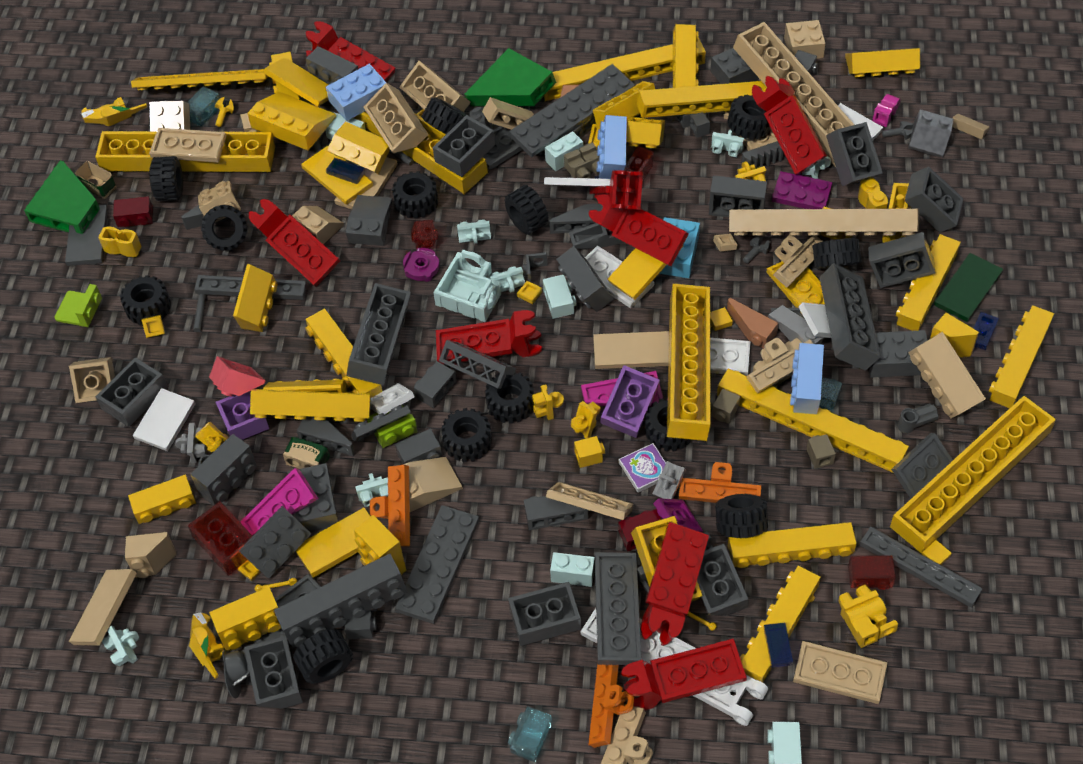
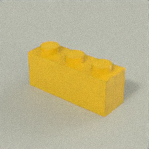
(162, 499)

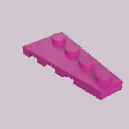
(600, 391)
(291, 493)

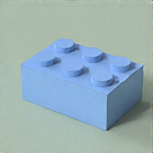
(354, 91)
(611, 146)
(807, 378)

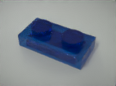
(985, 326)

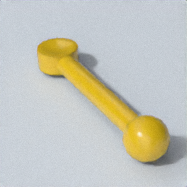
(292, 581)
(712, 626)

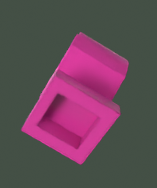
(884, 110)

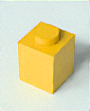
(589, 451)

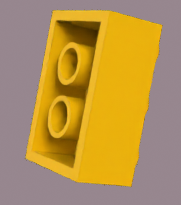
(644, 132)
(376, 542)
(246, 619)

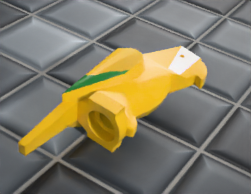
(110, 113)
(204, 642)

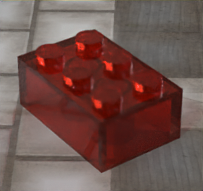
(221, 537)

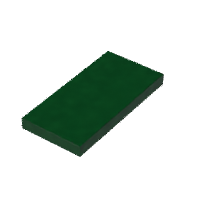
(968, 287)

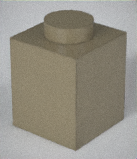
(725, 406)
(820, 451)

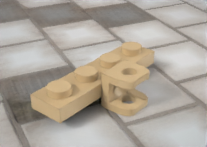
(796, 258)
(777, 365)
(625, 743)

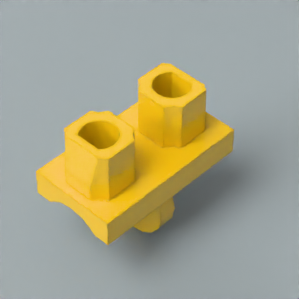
(749, 172)
(545, 403)
(585, 418)
(211, 436)

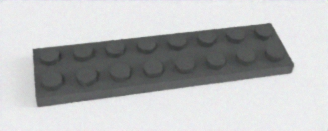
(569, 110)

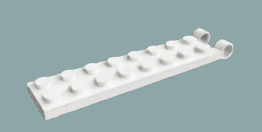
(718, 698)

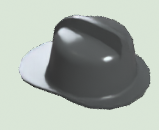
(235, 671)

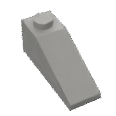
(793, 325)

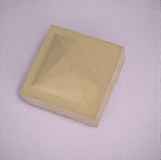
(725, 242)

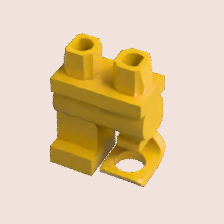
(861, 611)

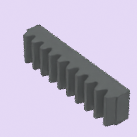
(763, 155)

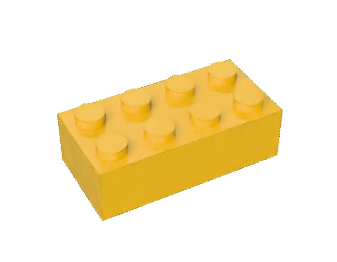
(648, 543)

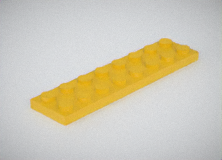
(193, 80)

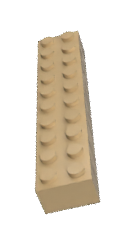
(770, 57)
(824, 220)

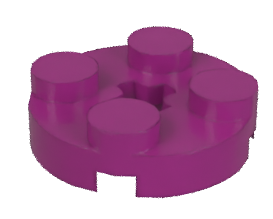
(421, 273)

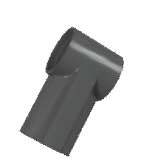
(916, 417)

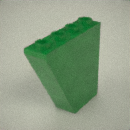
(513, 81)
(62, 202)

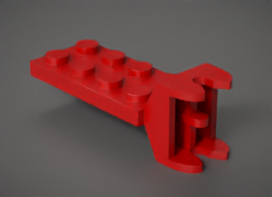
(329, 41)
(789, 124)
(623, 191)
(641, 230)
(294, 242)
(494, 337)
(673, 582)
(684, 674)

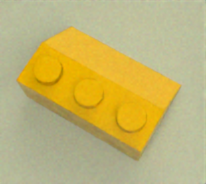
(359, 147)
(255, 299)

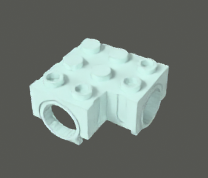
(468, 288)

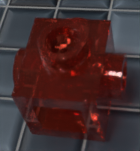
(424, 234)

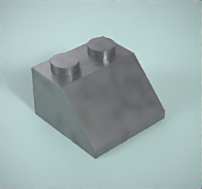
(930, 133)

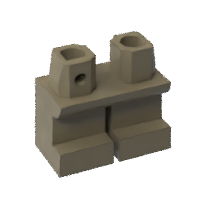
(582, 161)

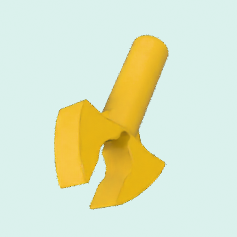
(223, 110)

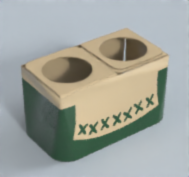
(103, 189)
(305, 453)

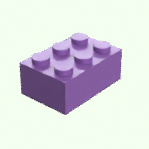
(629, 401)

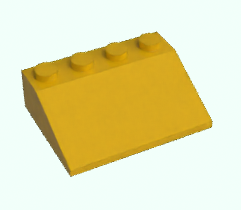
(290, 119)

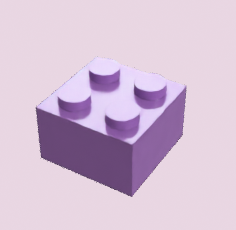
(237, 416)

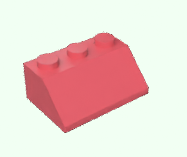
(234, 377)

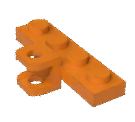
(717, 487)
(396, 505)
(607, 701)

